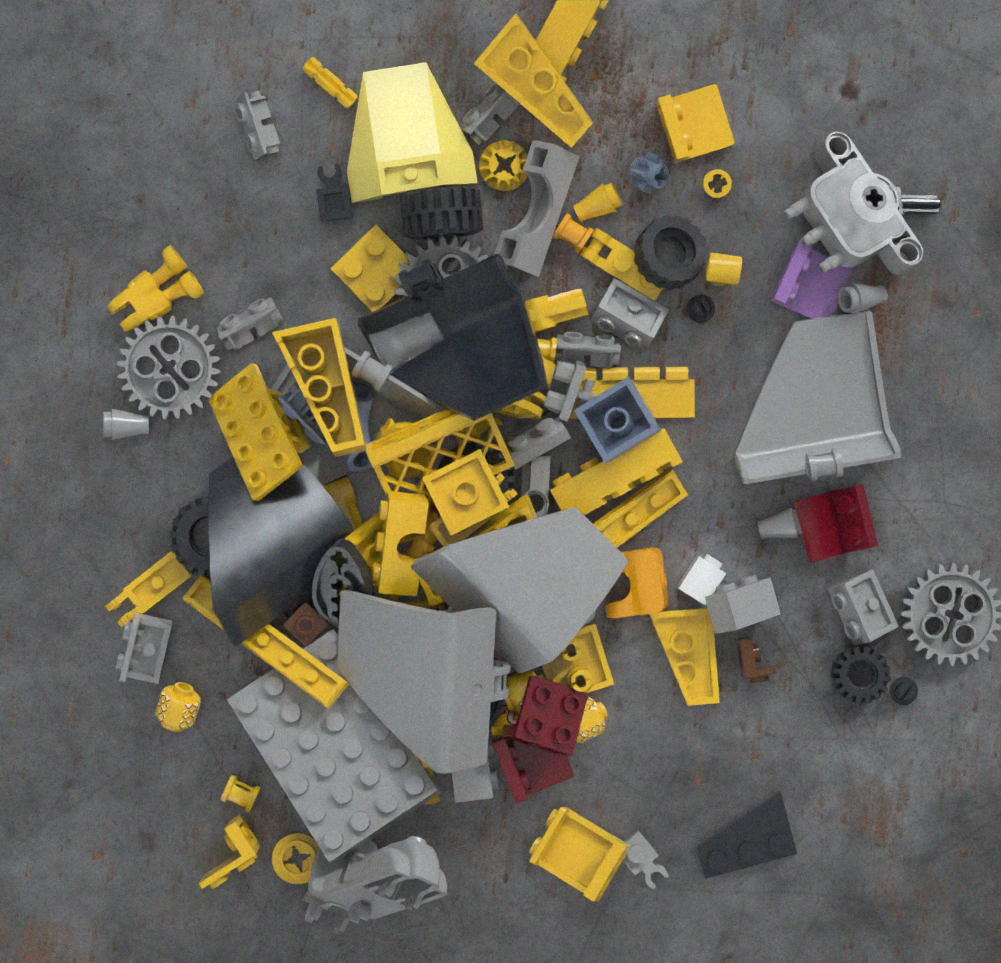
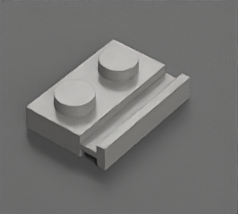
(535, 438)

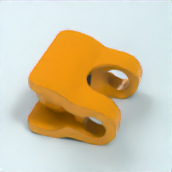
(647, 582)

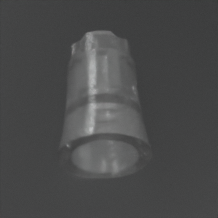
(406, 340)

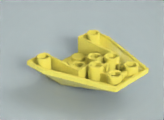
(405, 136)

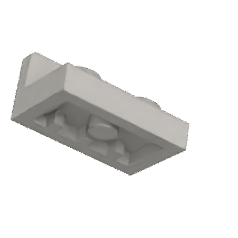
(629, 315)
(863, 608)

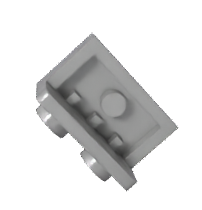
(145, 648)

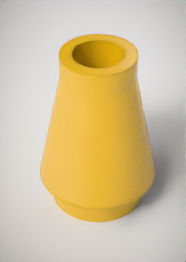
(598, 203)

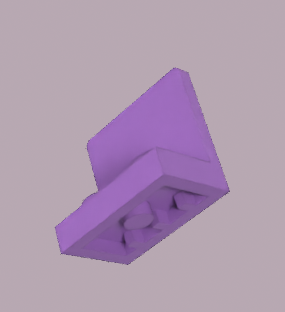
(805, 287)

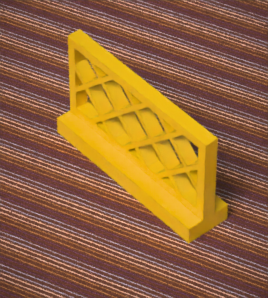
(422, 435)

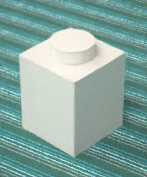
(702, 578)

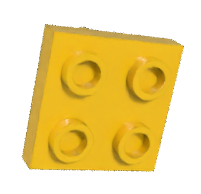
(581, 663)

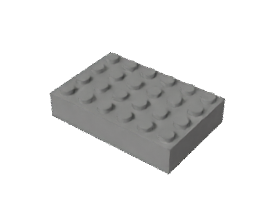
(333, 764)

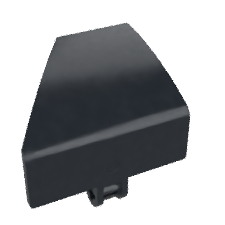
(487, 342)
(267, 548)

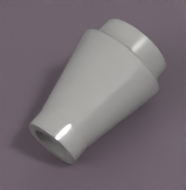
(860, 297)
(124, 424)
(780, 525)

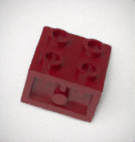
(836, 523)
(548, 717)
(530, 768)

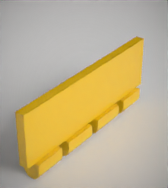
(665, 397)

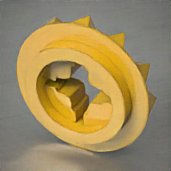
(502, 180)
(284, 850)

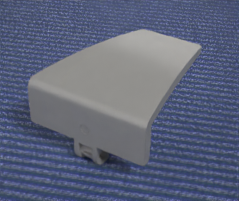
(535, 574)
(424, 675)

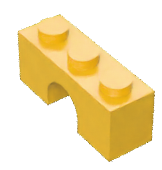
(401, 515)

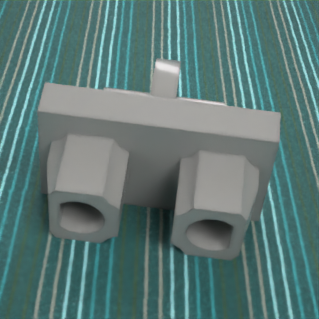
(572, 375)

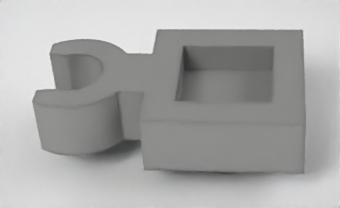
(641, 858)

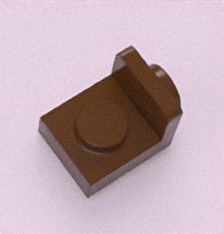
(305, 624)
(748, 657)

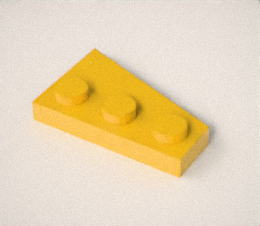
(691, 651)

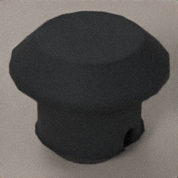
(701, 308)
(903, 691)

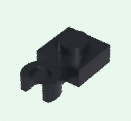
(333, 199)

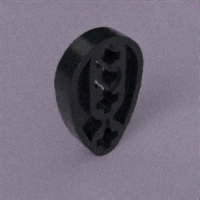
(331, 569)

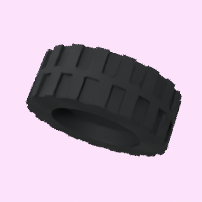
(690, 239)

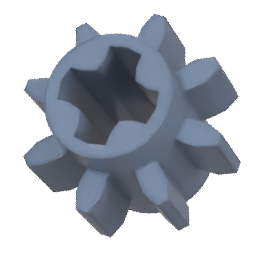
(649, 172)

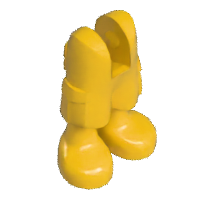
(146, 295)

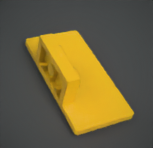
(258, 431)

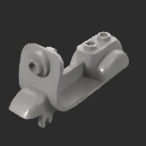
(374, 882)

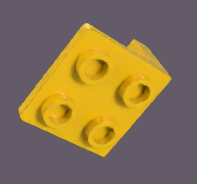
(695, 123)
(239, 838)

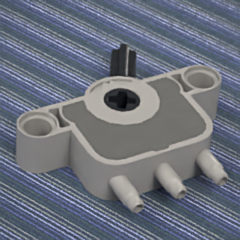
(859, 211)

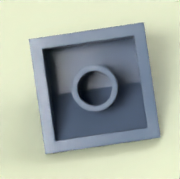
(617, 420)

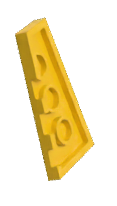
(530, 78)

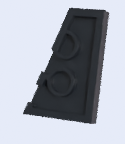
(750, 841)

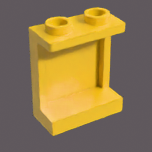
(579, 852)

